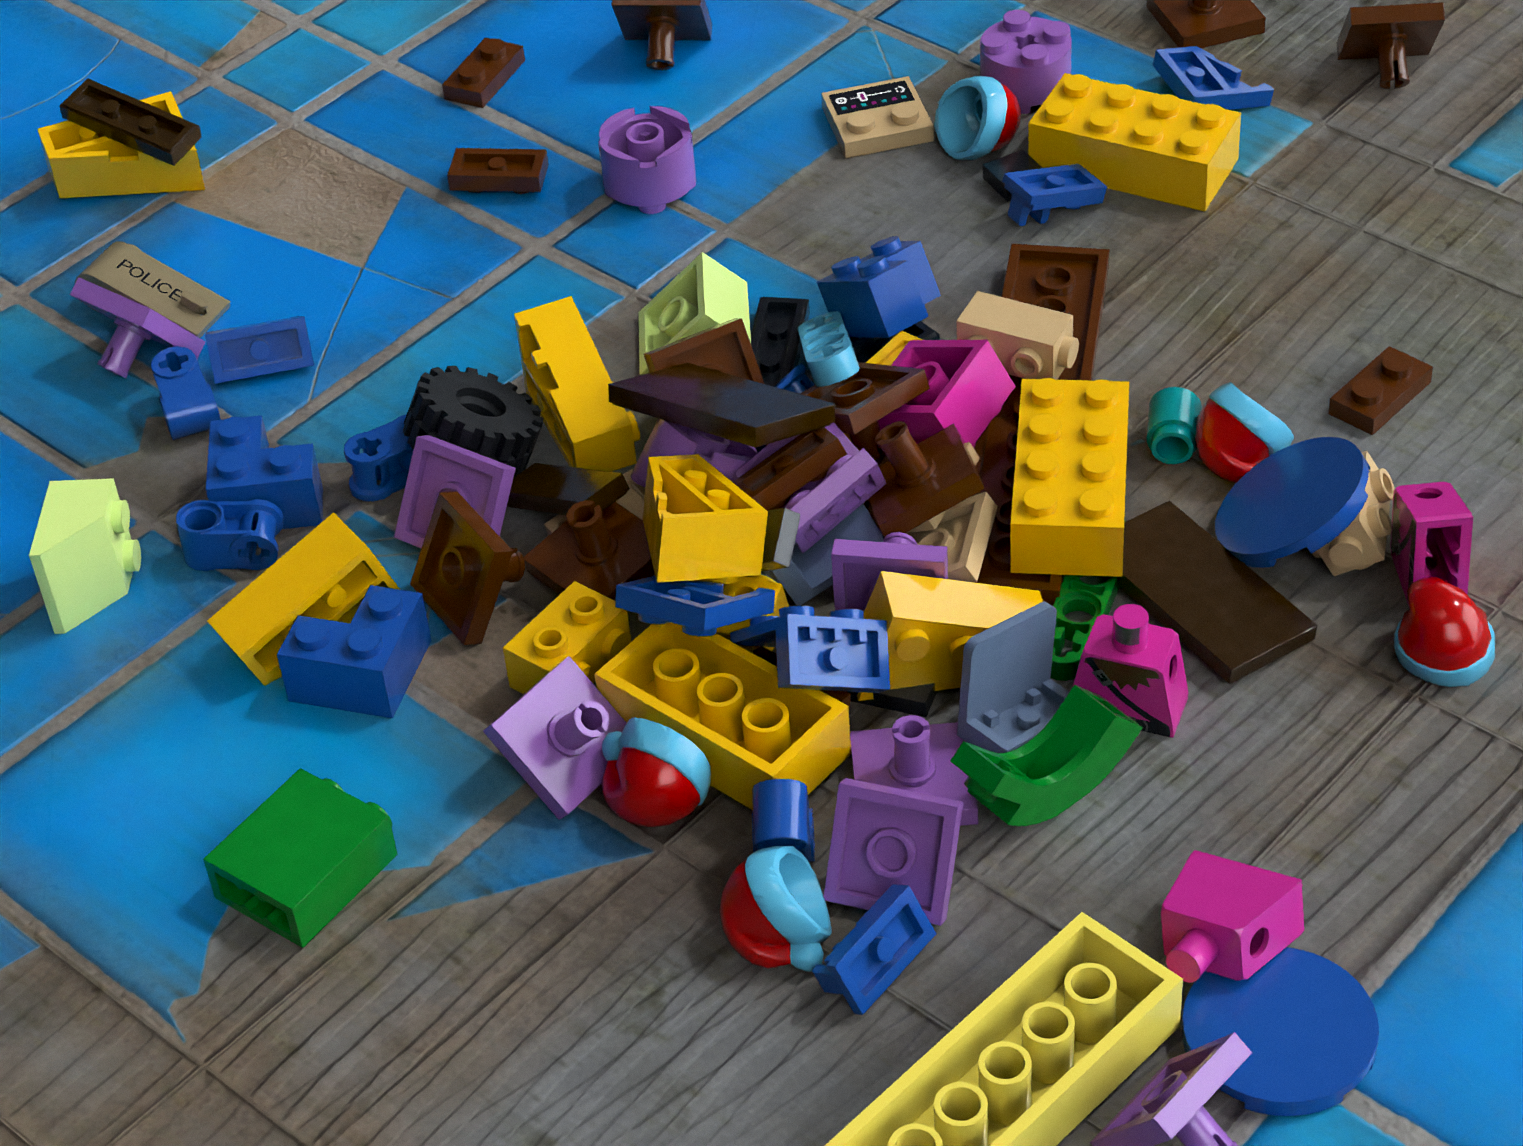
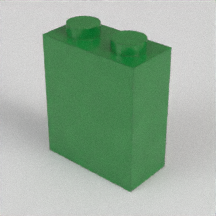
(301, 856)

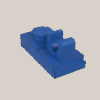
(1046, 188)
(259, 349)
(876, 949)

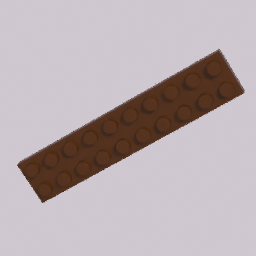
(1063, 281)

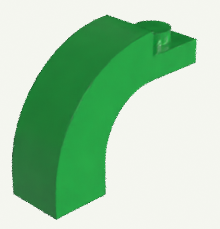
(1055, 766)

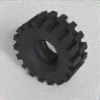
(475, 415)

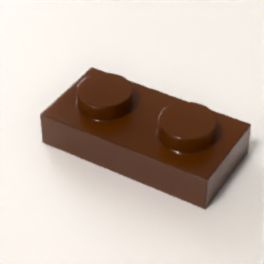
(483, 72)
(498, 170)
(1380, 390)
(791, 467)

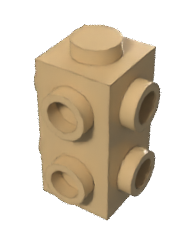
(1025, 337)
(1366, 536)

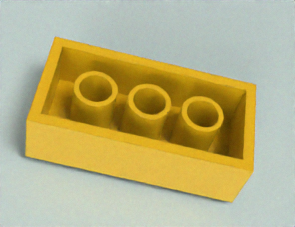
(1137, 140)
(1070, 478)
(728, 709)

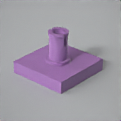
(133, 324)
(450, 468)
(859, 563)
(557, 736)
(914, 759)
(891, 839)
(1175, 1100)

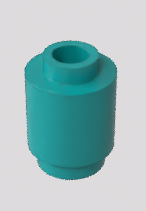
(1173, 424)

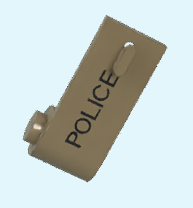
(157, 286)

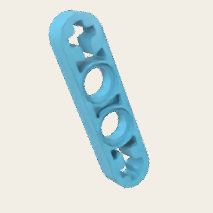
(828, 349)

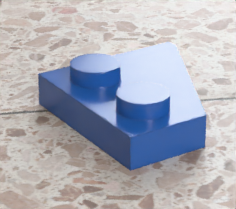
(1206, 80)
(693, 604)

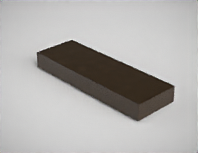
(130, 121)
(560, 487)

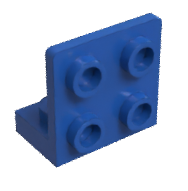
(823, 651)

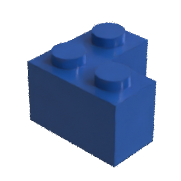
(882, 289)
(247, 469)
(358, 663)

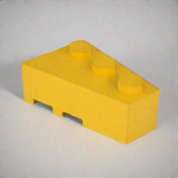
(95, 165)
(571, 388)
(700, 522)
(316, 578)
(934, 620)

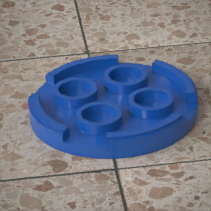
(1293, 501)
(1303, 1022)

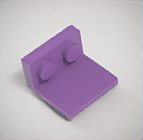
(832, 498)

